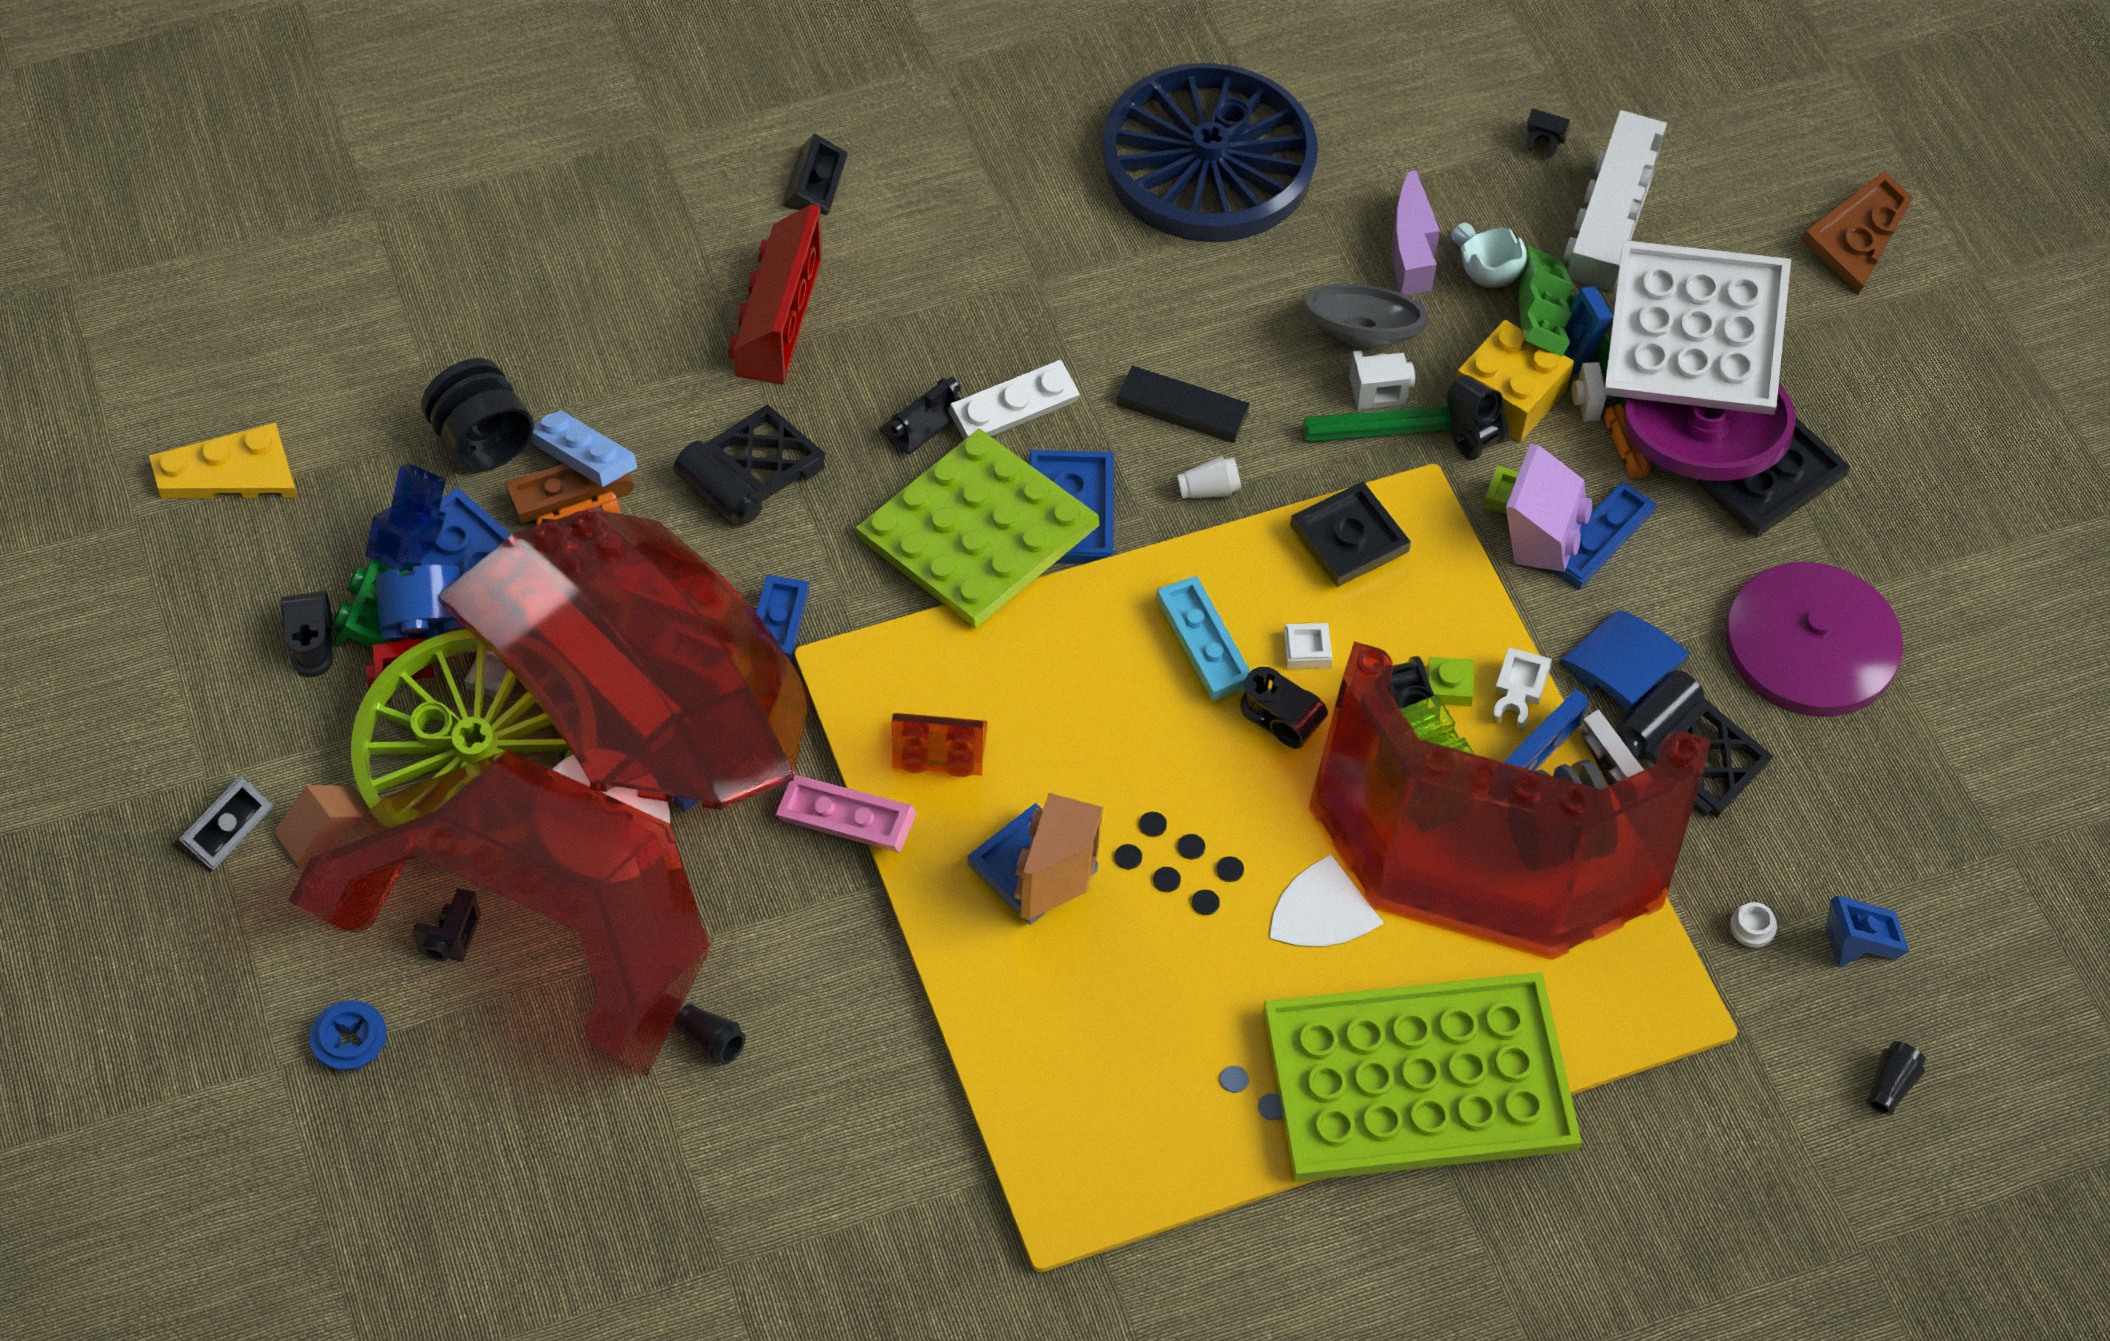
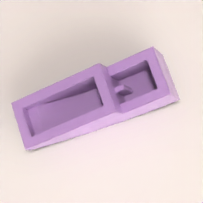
(1414, 239)

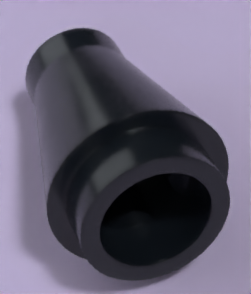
(712, 1034)
(1895, 1076)

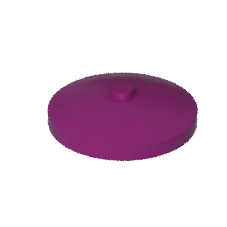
(1708, 440)
(1813, 639)

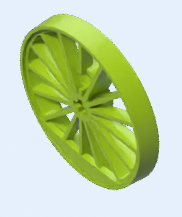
(453, 738)

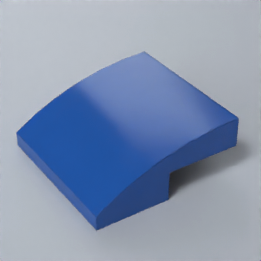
(1624, 658)

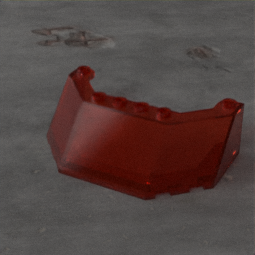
(1490, 841)
(552, 851)

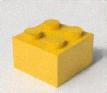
(1524, 375)

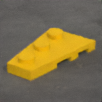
(234, 463)

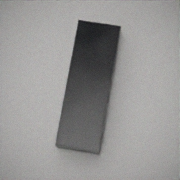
(1183, 404)

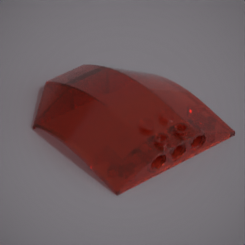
(639, 657)

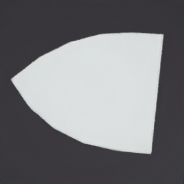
(1322, 908)

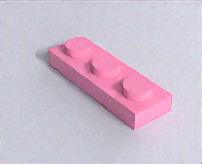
(846, 813)

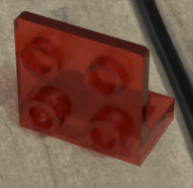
(938, 744)

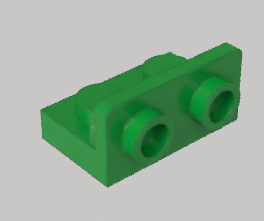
(360, 617)

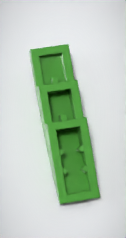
(1543, 301)

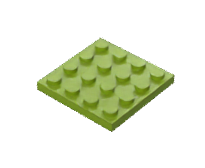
(977, 527)

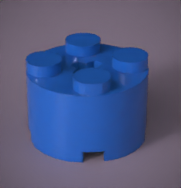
(412, 604)

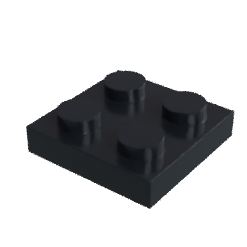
(1350, 533)

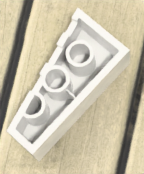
(1614, 200)

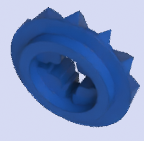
(348, 1017)

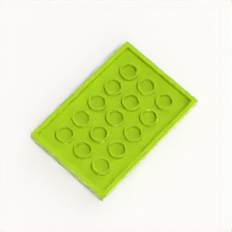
(1420, 1077)

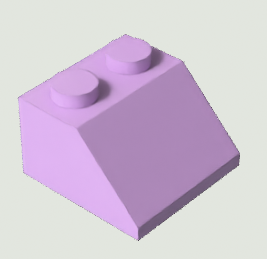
(1546, 511)

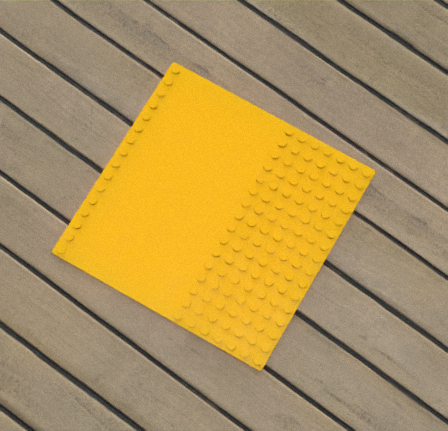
(1112, 1016)

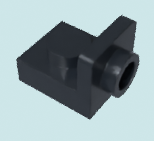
(455, 929)

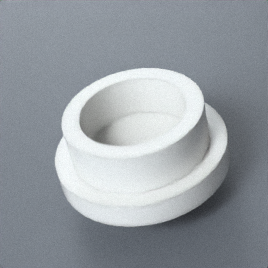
(1753, 925)

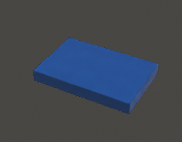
(1091, 481)

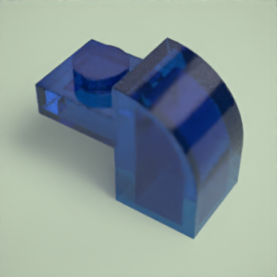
(412, 523)

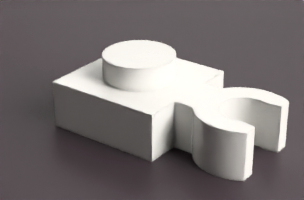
(1521, 682)

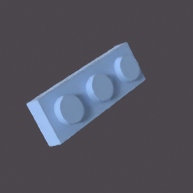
(582, 448)

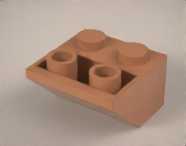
(1059, 854)

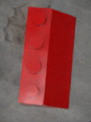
(778, 298)

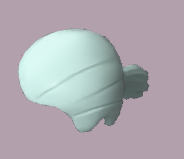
(1490, 257)

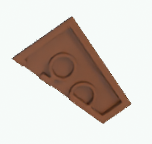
(1859, 229)

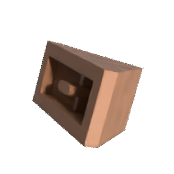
(317, 819)

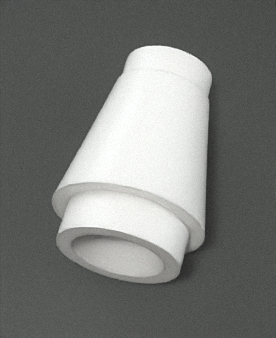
(1211, 479)

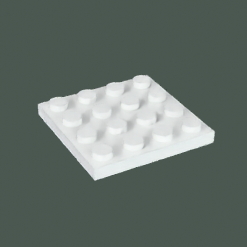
(1698, 327)

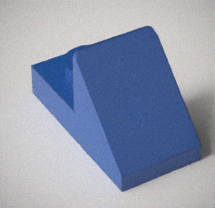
(1863, 928)

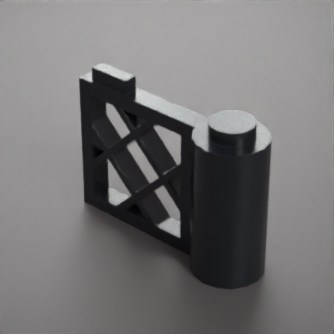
(723, 477)
(1677, 707)

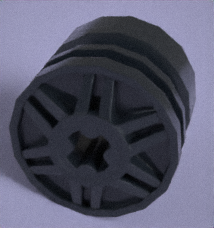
(477, 415)

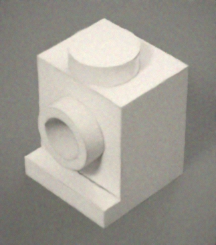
(1380, 379)

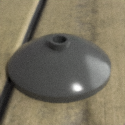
(1365, 314)

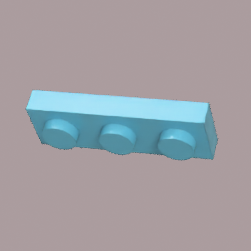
(1203, 637)

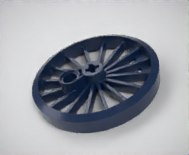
(1211, 148)

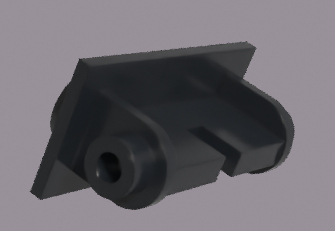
(923, 417)

